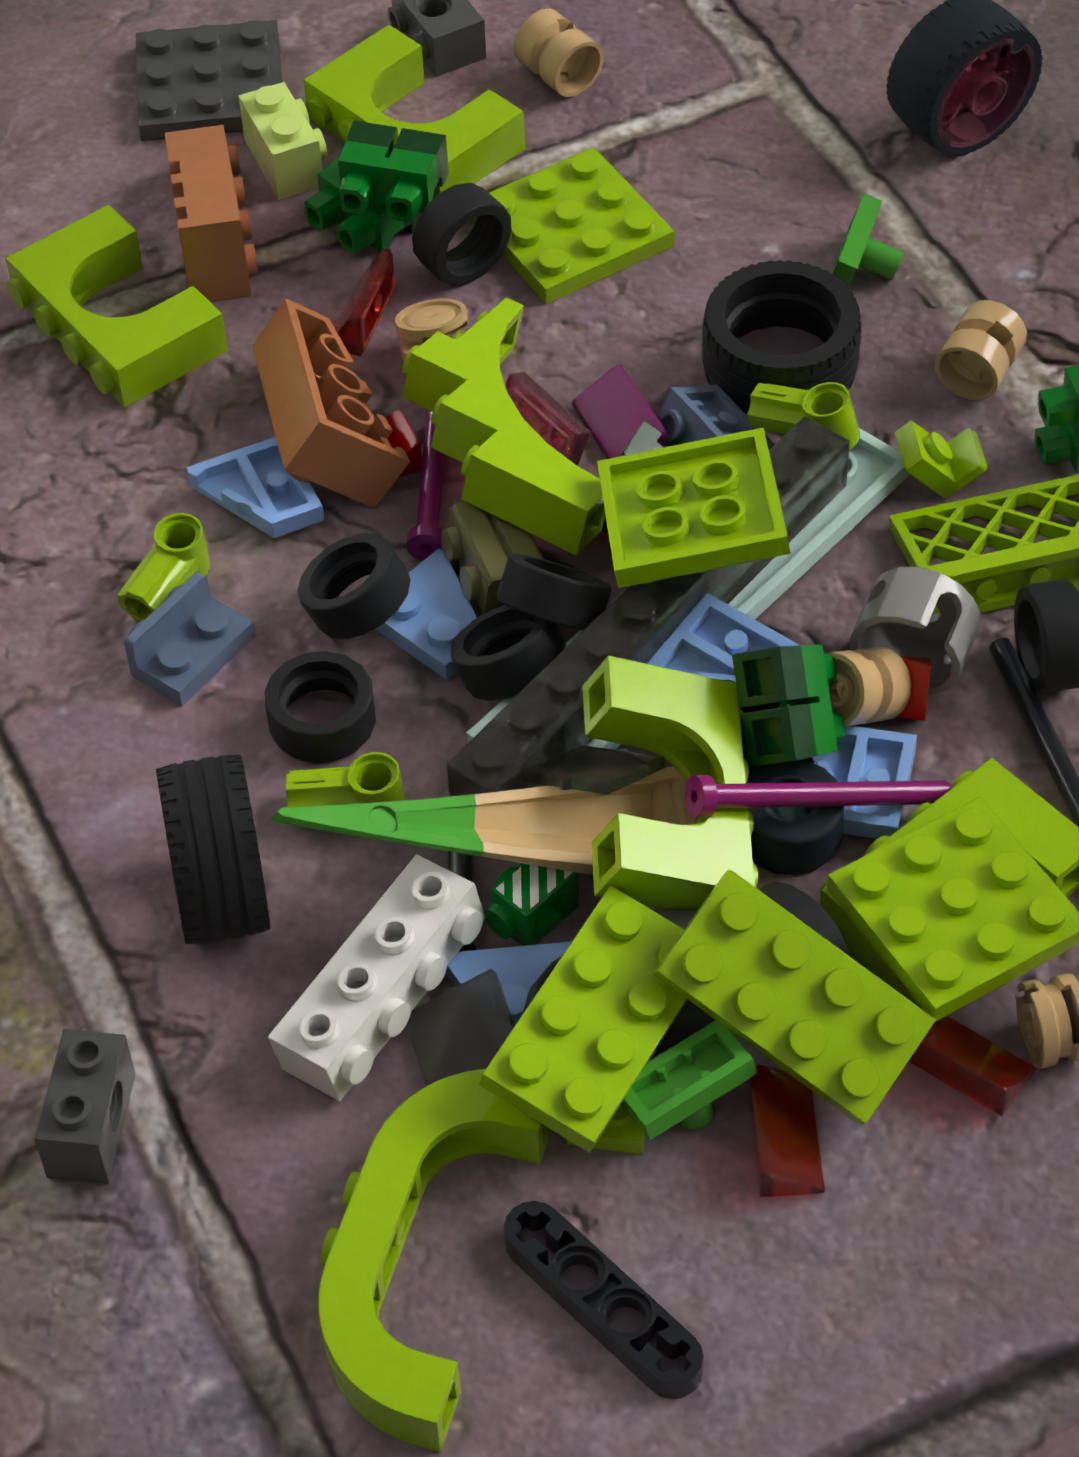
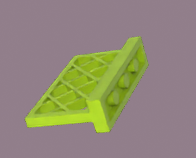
(997, 575)

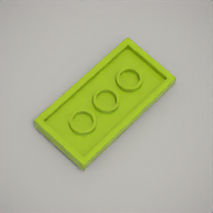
(795, 997)
(591, 1023)

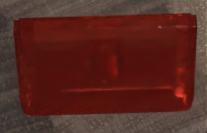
(367, 303)
(972, 1064)
(784, 1134)

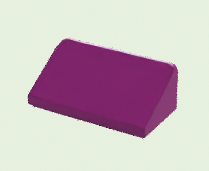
(614, 411)

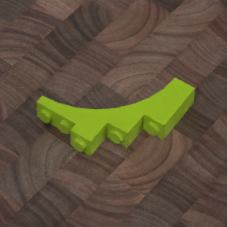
(503, 458)

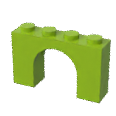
(389, 68)
(122, 354)
(698, 731)
(1033, 821)

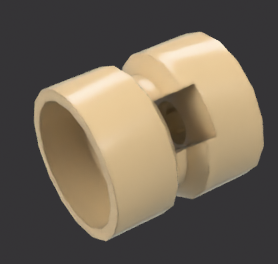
(558, 52)
(980, 350)
(869, 685)

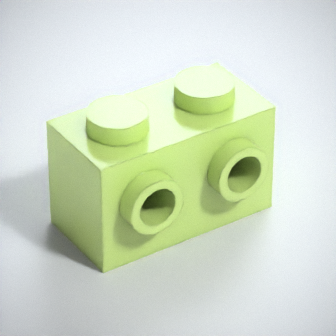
(282, 139)

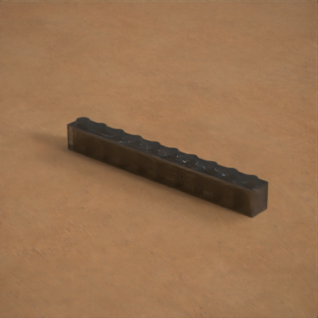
(549, 711)

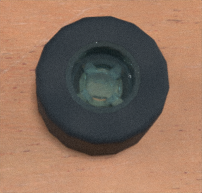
(794, 837)

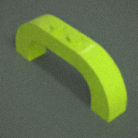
(383, 1380)

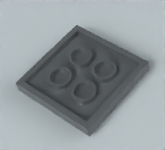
(197, 73)

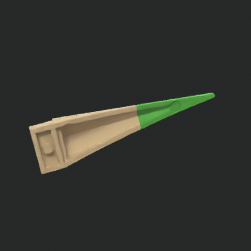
(518, 825)

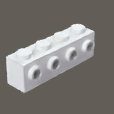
(378, 978)

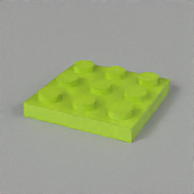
(578, 225)
(692, 508)
(956, 908)

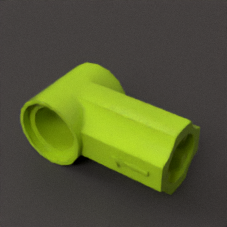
(782, 407)
(174, 558)
(367, 780)

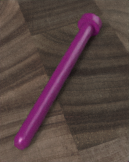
(426, 536)
(704, 796)

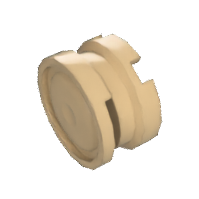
(427, 317)
(1049, 1019)

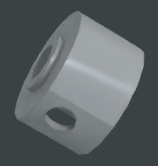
(901, 619)

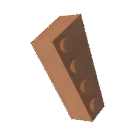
(208, 212)
(323, 409)

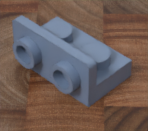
(701, 414)
(186, 641)

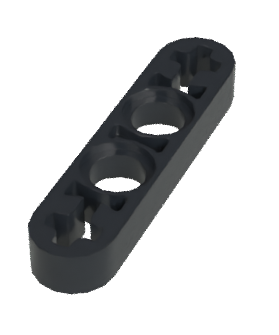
(608, 1293)

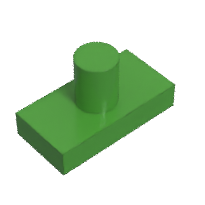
(862, 251)
(687, 1079)

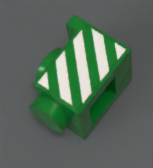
(531, 902)

